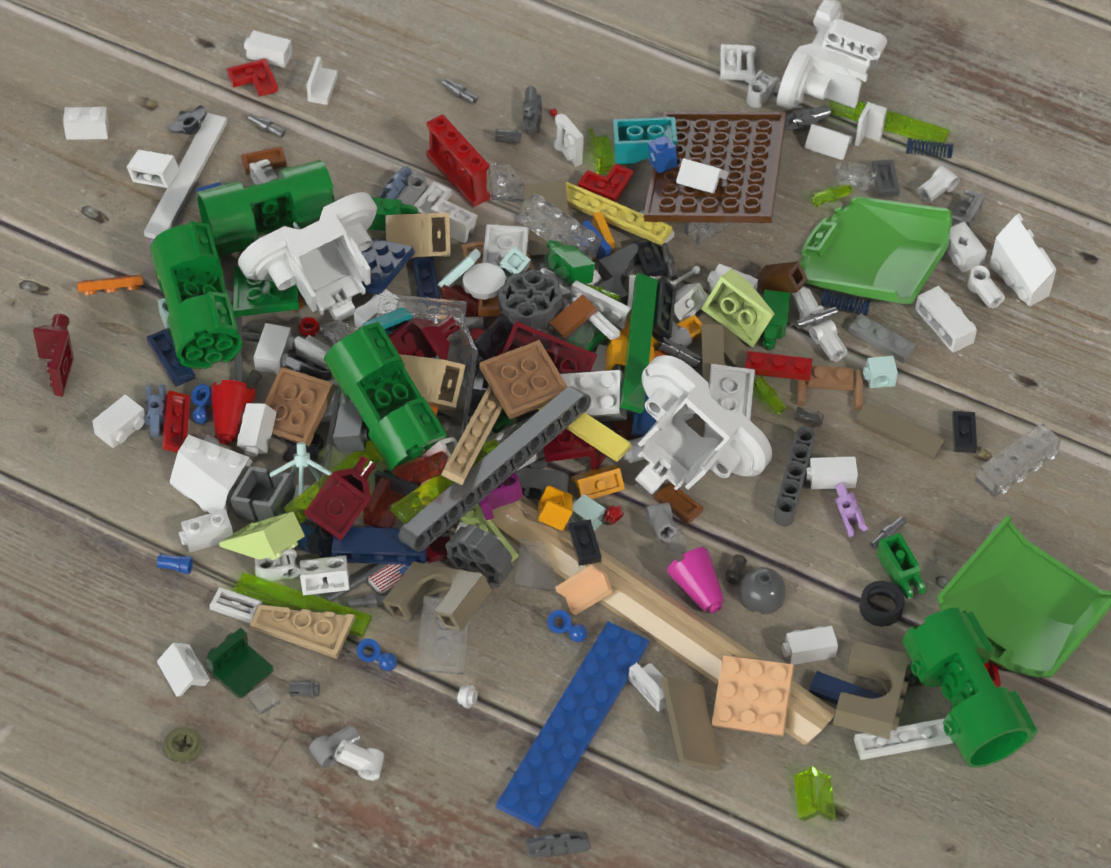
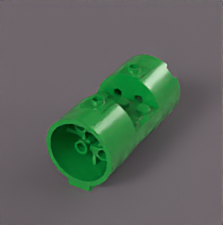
(243, 214)
(195, 295)
(384, 395)
(984, 719)

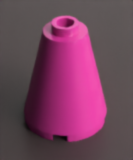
(698, 579)

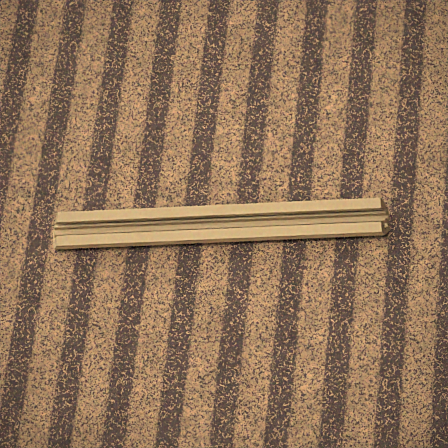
(656, 614)

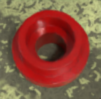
(308, 322)
(613, 514)

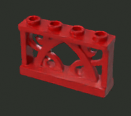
(458, 160)

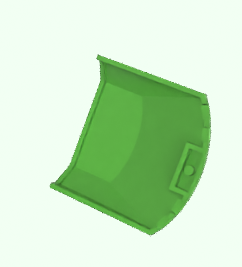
(877, 248)
(1026, 602)

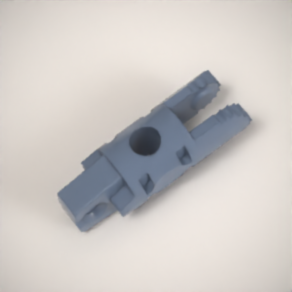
(396, 184)
(155, 409)

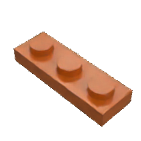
(112, 284)

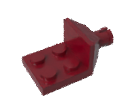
(424, 337)
(55, 344)
(570, 446)
(341, 499)

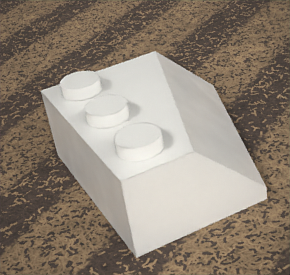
(1022, 263)
(208, 473)

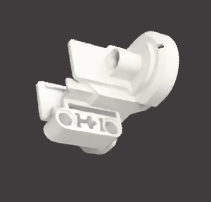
(832, 62)
(320, 258)
(676, 449)

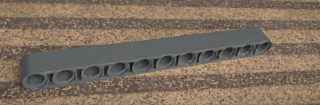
(494, 468)

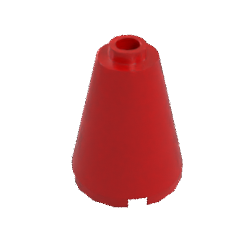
(228, 408)

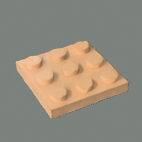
(753, 695)

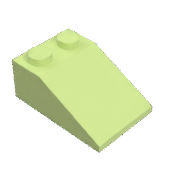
(738, 307)
(266, 537)

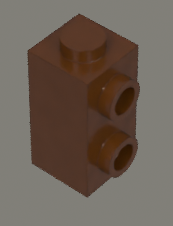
(782, 277)

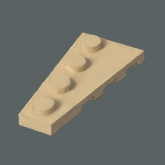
(308, 629)

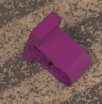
(504, 494)

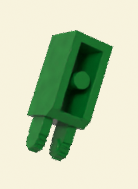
(389, 207)
(569, 263)
(776, 328)
(900, 564)

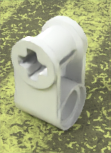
(761, 89)
(278, 567)

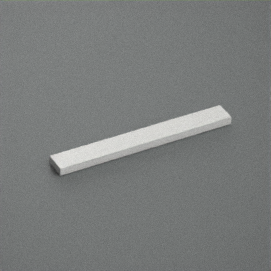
(190, 169)

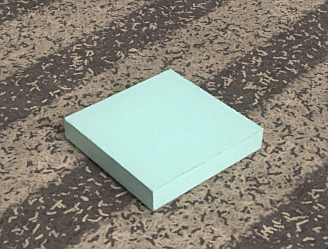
(459, 269)

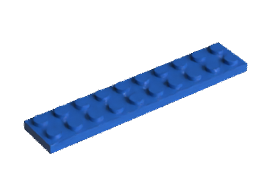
(572, 725)

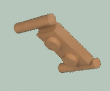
(833, 378)

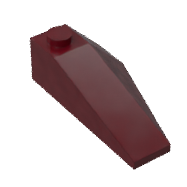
(564, 355)

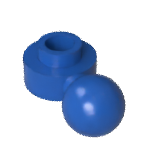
(203, 398)
(576, 632)
(387, 661)

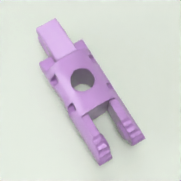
(849, 509)

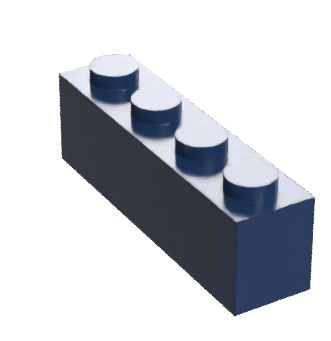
(376, 546)

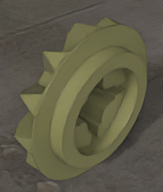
(177, 737)

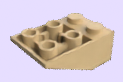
(425, 232)
(436, 380)

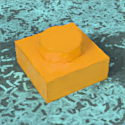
(693, 326)

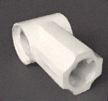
(941, 181)
(982, 285)
(806, 303)
(827, 337)
(366, 761)

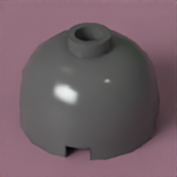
(762, 590)

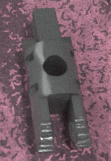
(532, 110)
(806, 117)
(558, 844)

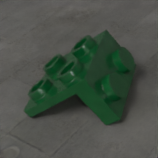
(237, 664)

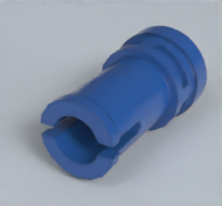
(182, 564)

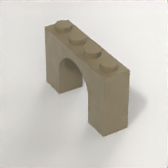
(464, 597)
(878, 714)

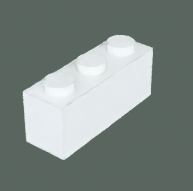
(946, 319)

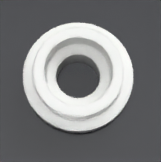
(467, 695)

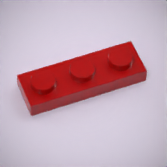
(779, 365)
(175, 421)

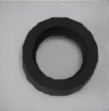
(886, 589)

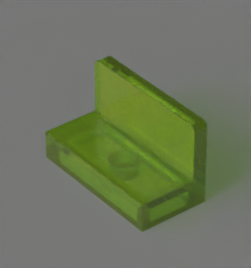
(600, 152)
(814, 794)

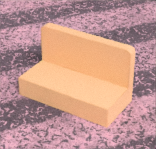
(585, 589)

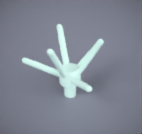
(301, 461)

